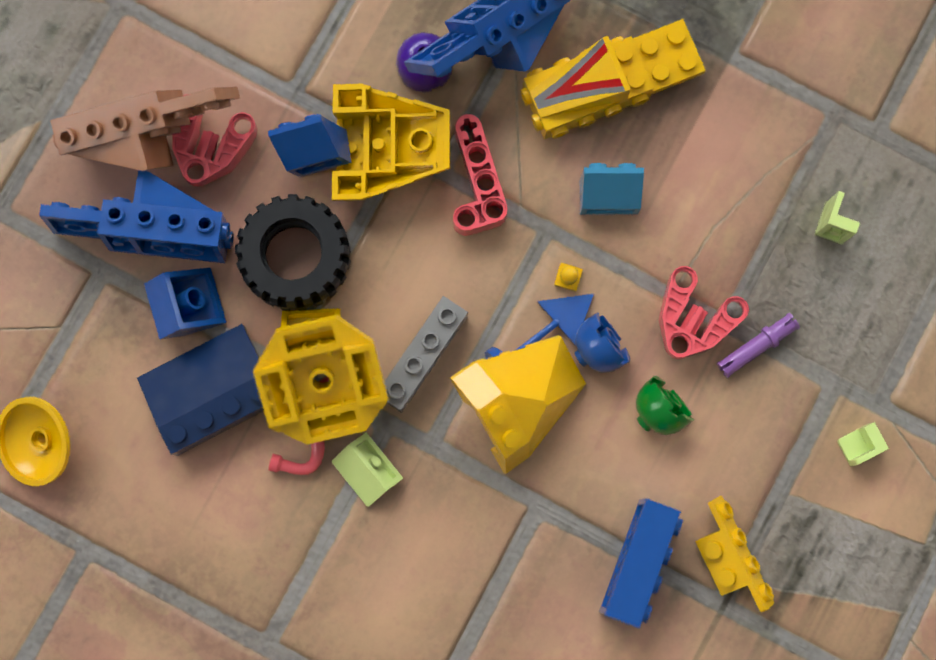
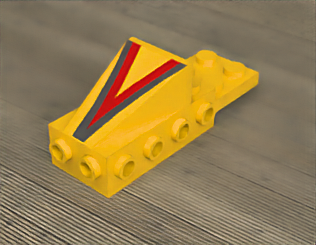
(609, 78)

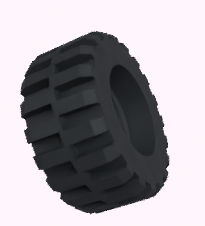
(270, 221)

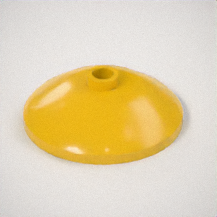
(33, 441)

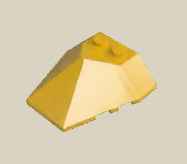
(388, 140)
(520, 396)

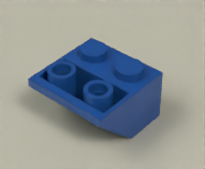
(311, 145)

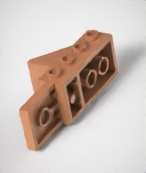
(135, 128)

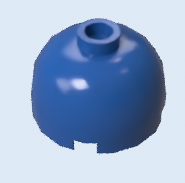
(599, 345)

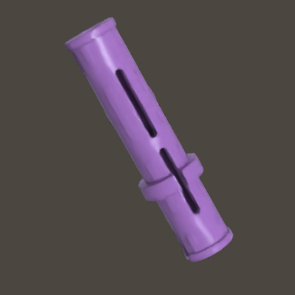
(767, 338)

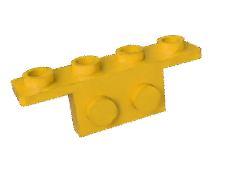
(730, 558)

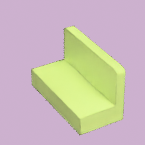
(834, 226)
(366, 469)

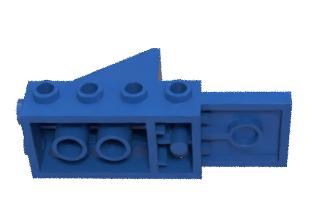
(499, 29)
(156, 223)

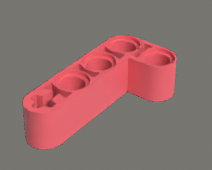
(475, 173)

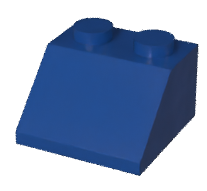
(184, 302)

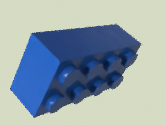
(640, 562)

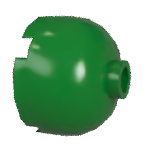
(661, 408)

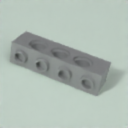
(424, 353)

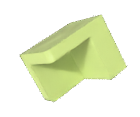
(862, 444)

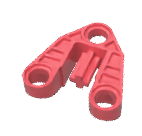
(229, 154)
(673, 305)

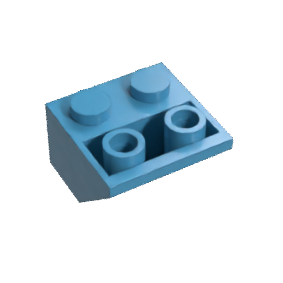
(611, 189)

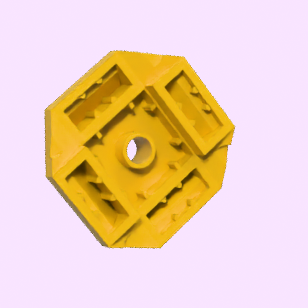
(312, 409)

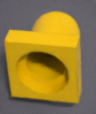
(568, 277)

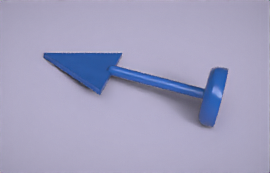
(565, 312)

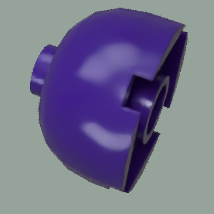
(409, 48)

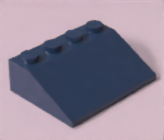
(204, 390)

